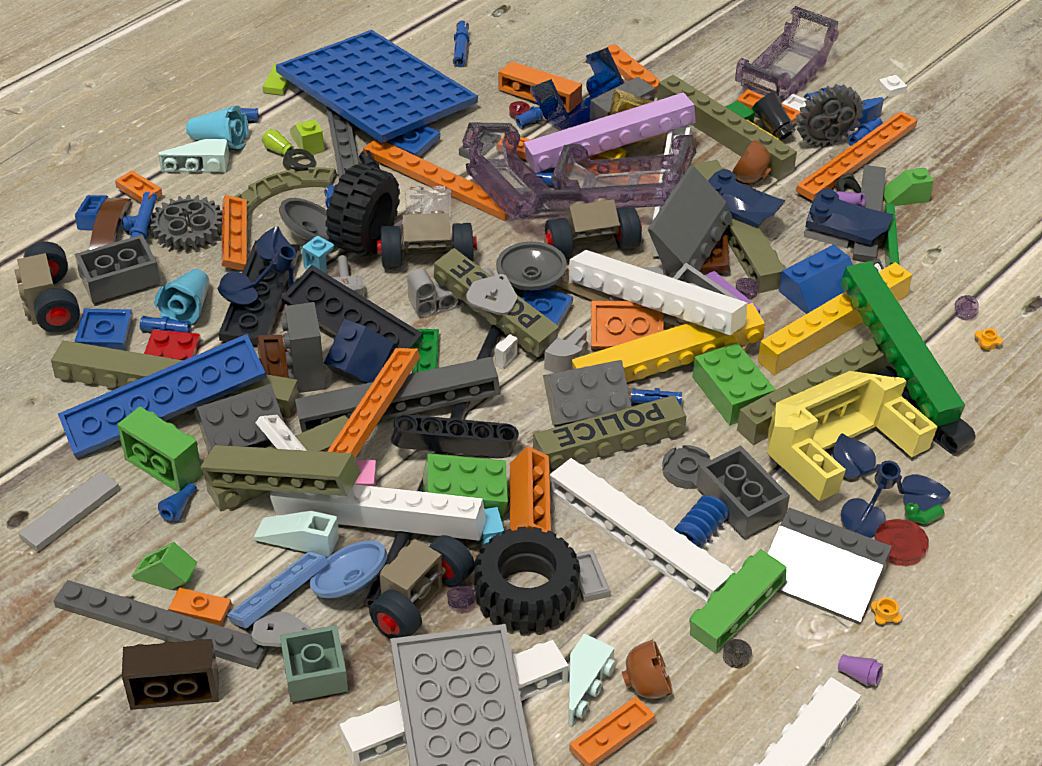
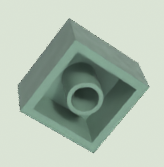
(314, 663)

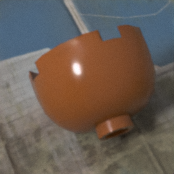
(753, 164)
(647, 671)

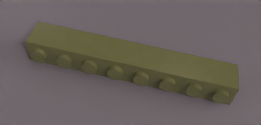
(729, 127)
(749, 244)
(757, 416)

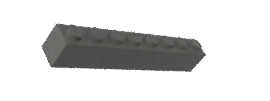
(418, 393)

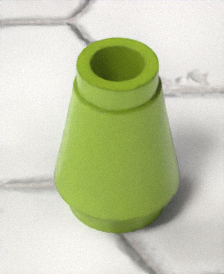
(276, 142)

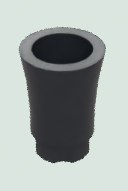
(774, 116)

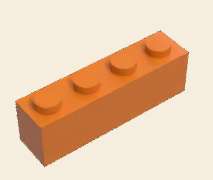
(519, 78)
(530, 490)

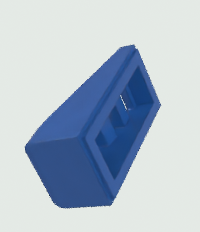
(88, 211)

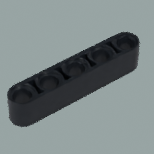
(454, 435)
(951, 436)

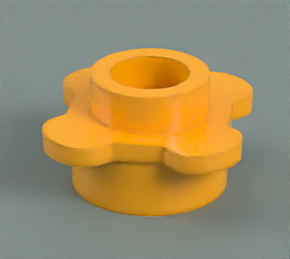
(988, 339)
(886, 611)

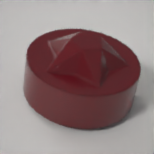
(517, 108)

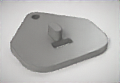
(495, 289)
(282, 624)

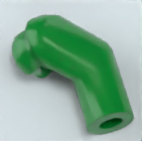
(923, 517)

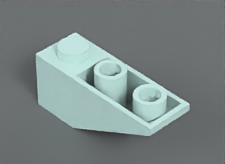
(199, 156)
(300, 531)
(589, 665)

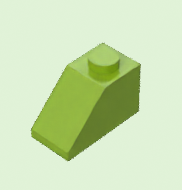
(308, 136)

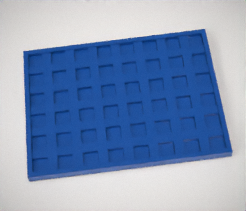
(376, 85)

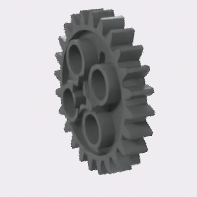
(829, 115)
(170, 226)

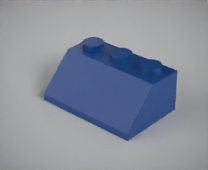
(815, 279)

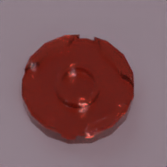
(907, 541)

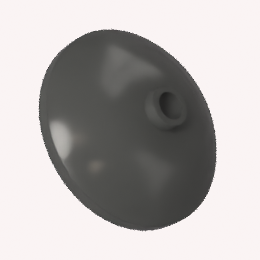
(304, 218)
(532, 265)

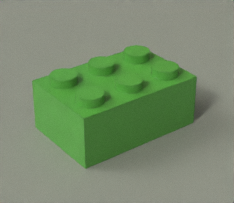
(730, 380)
(160, 449)
(467, 478)

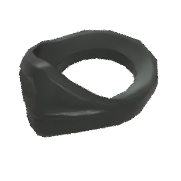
(289, 163)
(847, 181)

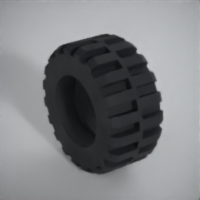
(360, 207)
(526, 607)

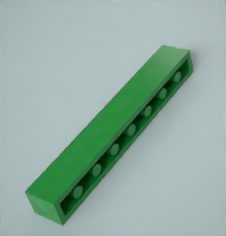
(902, 344)

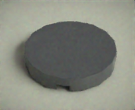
(682, 465)

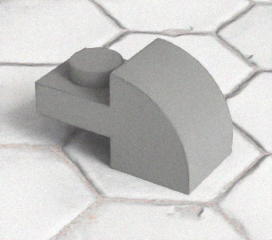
(561, 352)

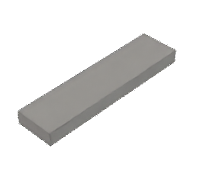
(69, 511)

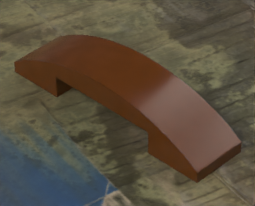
(109, 221)

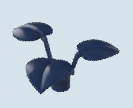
(270, 246)
(860, 458)

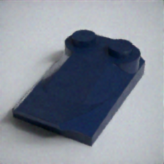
(744, 202)
(846, 219)

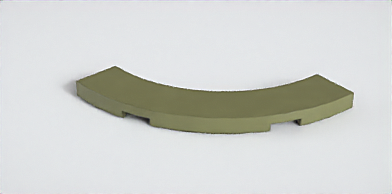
(285, 181)

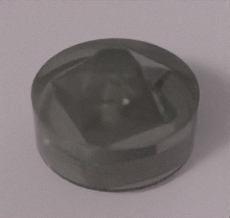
(737, 653)

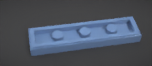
(277, 589)

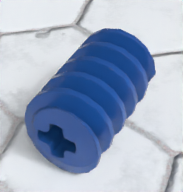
(703, 520)

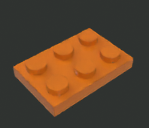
(622, 322)

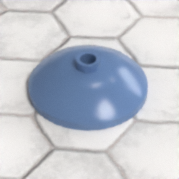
(349, 570)

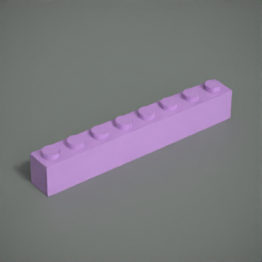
(613, 130)

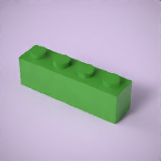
(737, 600)

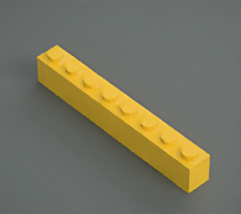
(823, 325)
(673, 347)

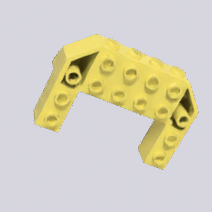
(847, 405)

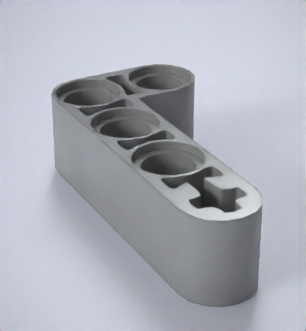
(430, 297)

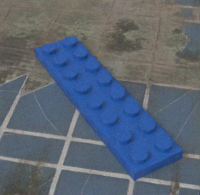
(164, 393)

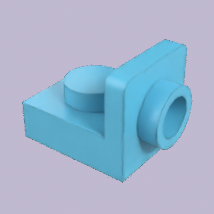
(315, 253)

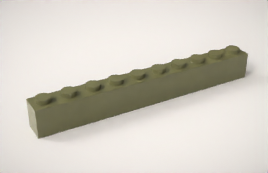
(119, 367)

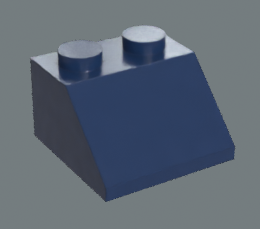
(358, 352)

